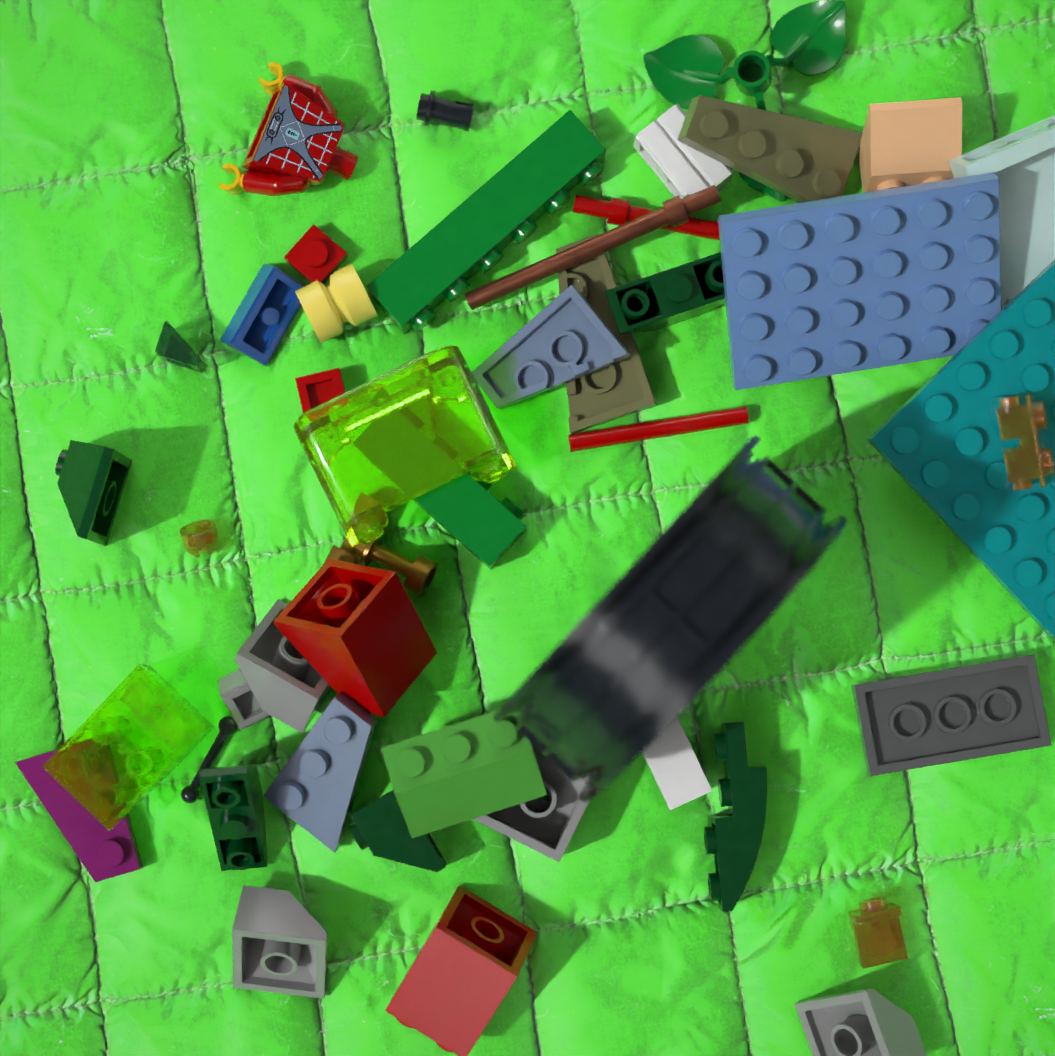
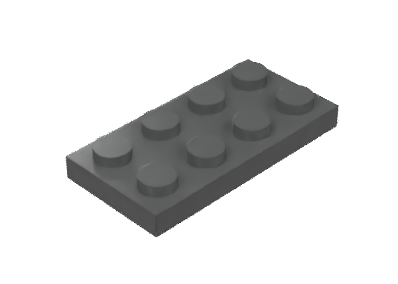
(951, 715)

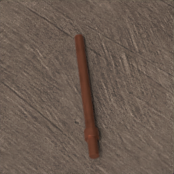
(674, 213)

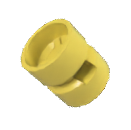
(336, 303)

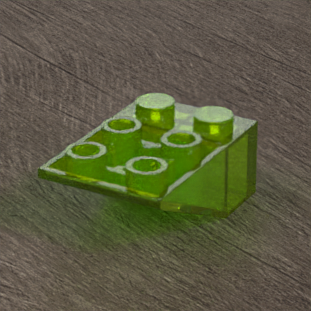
(128, 745)

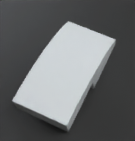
(676, 767)

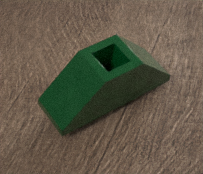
(668, 296)
(236, 815)

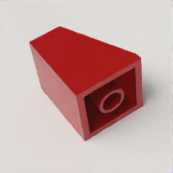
(359, 633)
(462, 972)

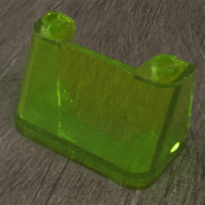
(401, 440)

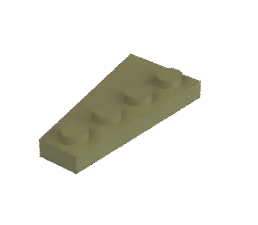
(776, 149)
(619, 387)

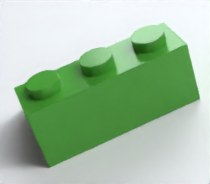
(462, 772)

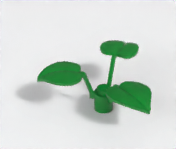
(691, 65)

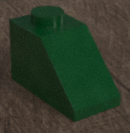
(386, 834)

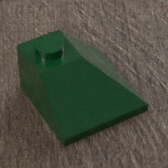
(92, 487)

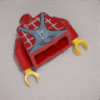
(292, 141)

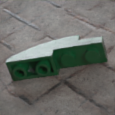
(736, 835)

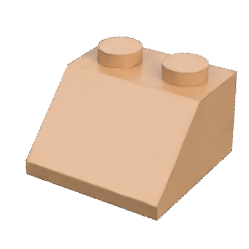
(909, 143)

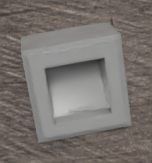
(240, 699)

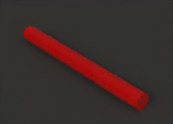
(658, 429)

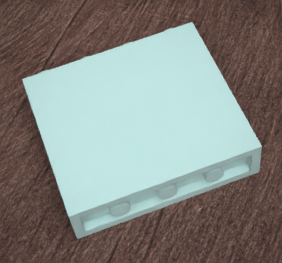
(1026, 200)

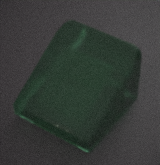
(176, 350)

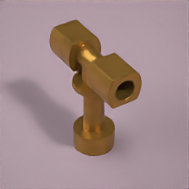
(417, 573)

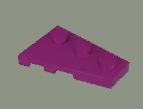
(100, 850)

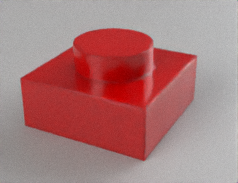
(316, 256)
(319, 388)

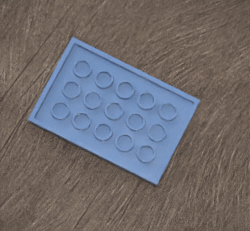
(860, 279)

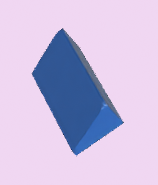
(263, 315)

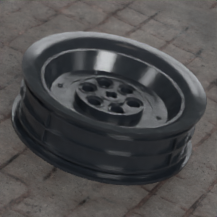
(672, 621)

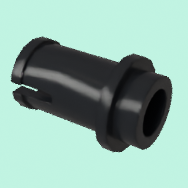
(444, 111)

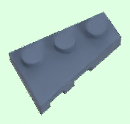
(549, 351)
(324, 770)

